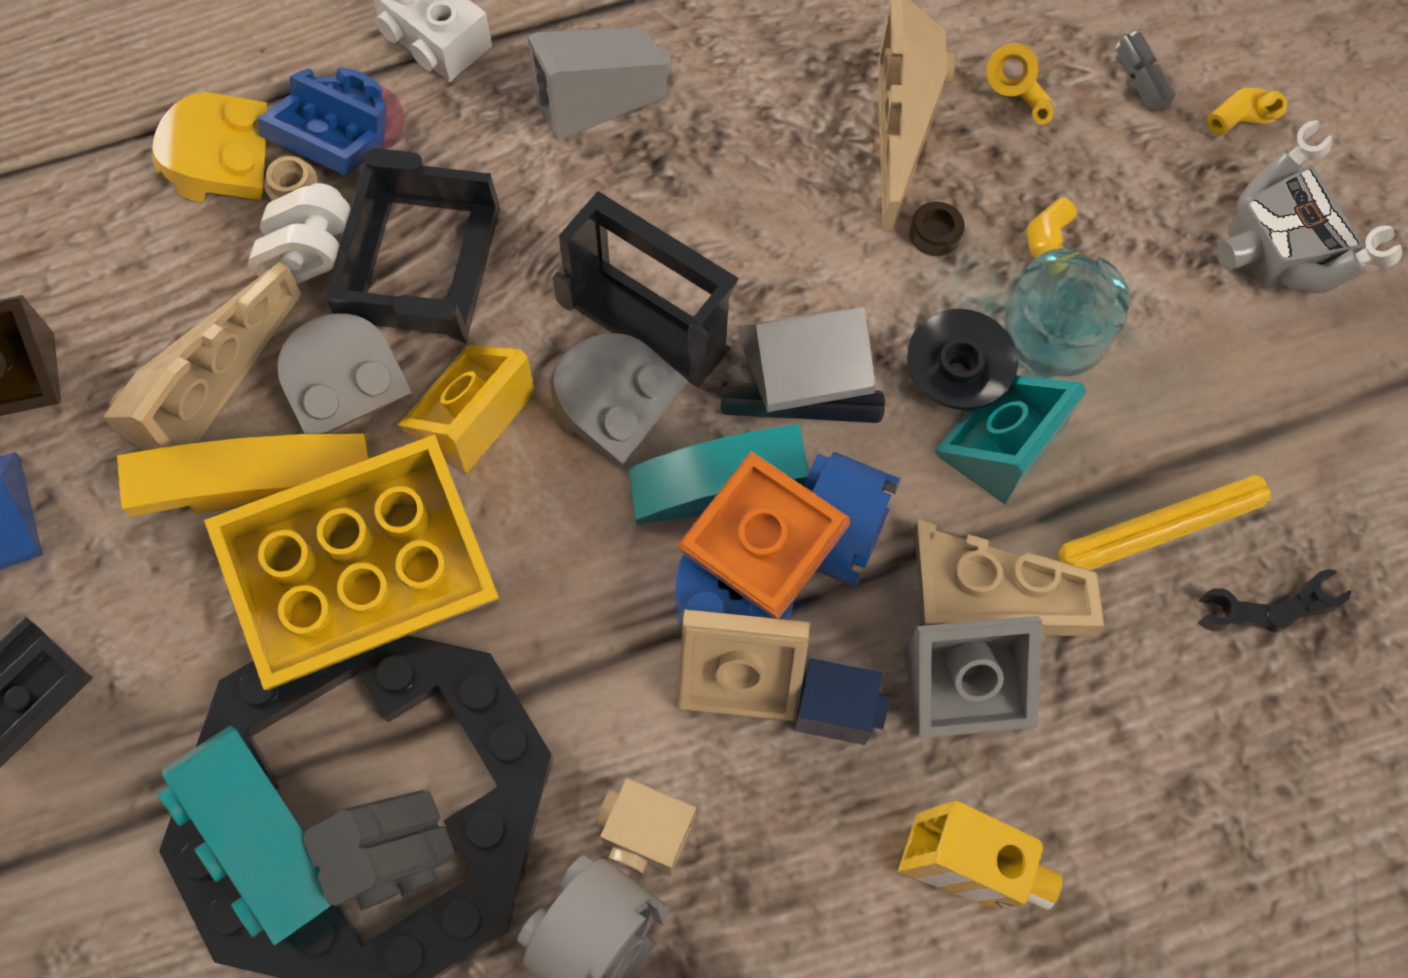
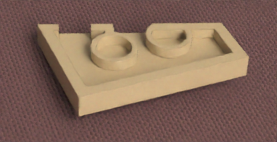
(979, 583)

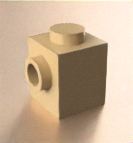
(644, 827)

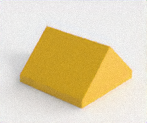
(472, 403)

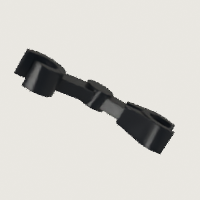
(1275, 617)

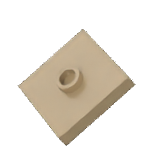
(741, 664)

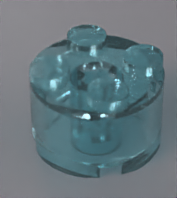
(1066, 312)

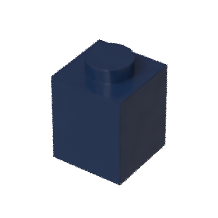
(841, 702)

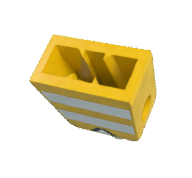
(978, 858)

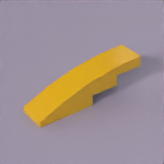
(230, 470)

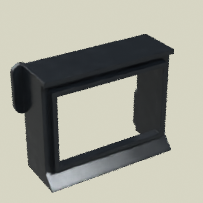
(401, 178)
(628, 307)

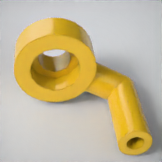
(1024, 85)

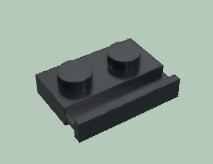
(34, 684)

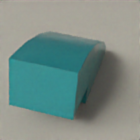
(691, 477)

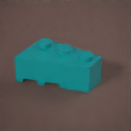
(245, 834)

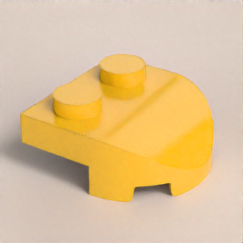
(212, 146)

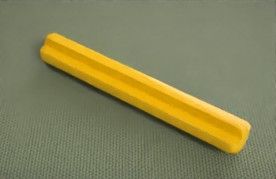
(1166, 523)

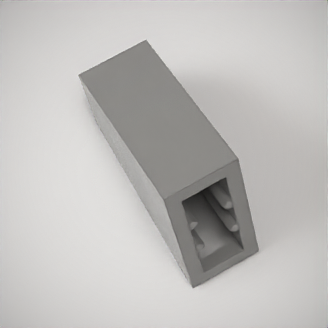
(595, 75)

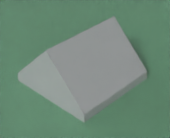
(810, 358)
(975, 676)

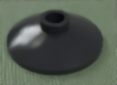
(965, 339)

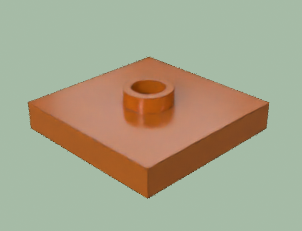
(764, 535)

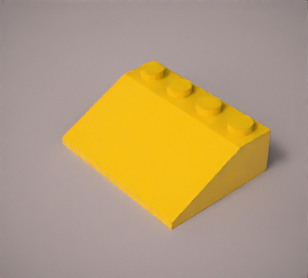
(350, 561)

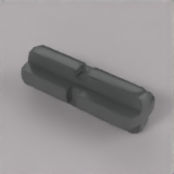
(1150, 80)

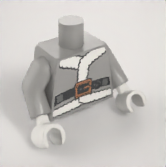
(1296, 231)

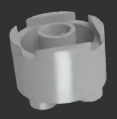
(592, 926)

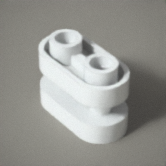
(301, 232)

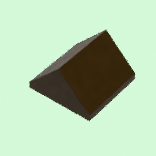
(26, 358)

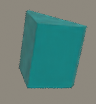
(1008, 438)

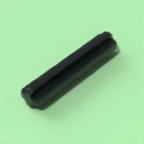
(745, 400)

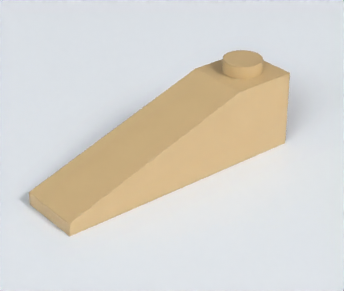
(910, 84)
(192, 379)

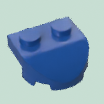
(329, 118)

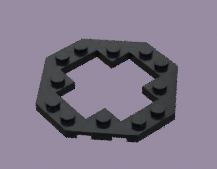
(490, 832)

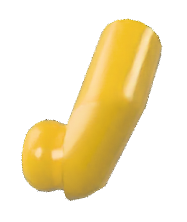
(1247, 106)
(1045, 229)

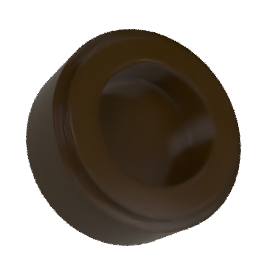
(936, 228)

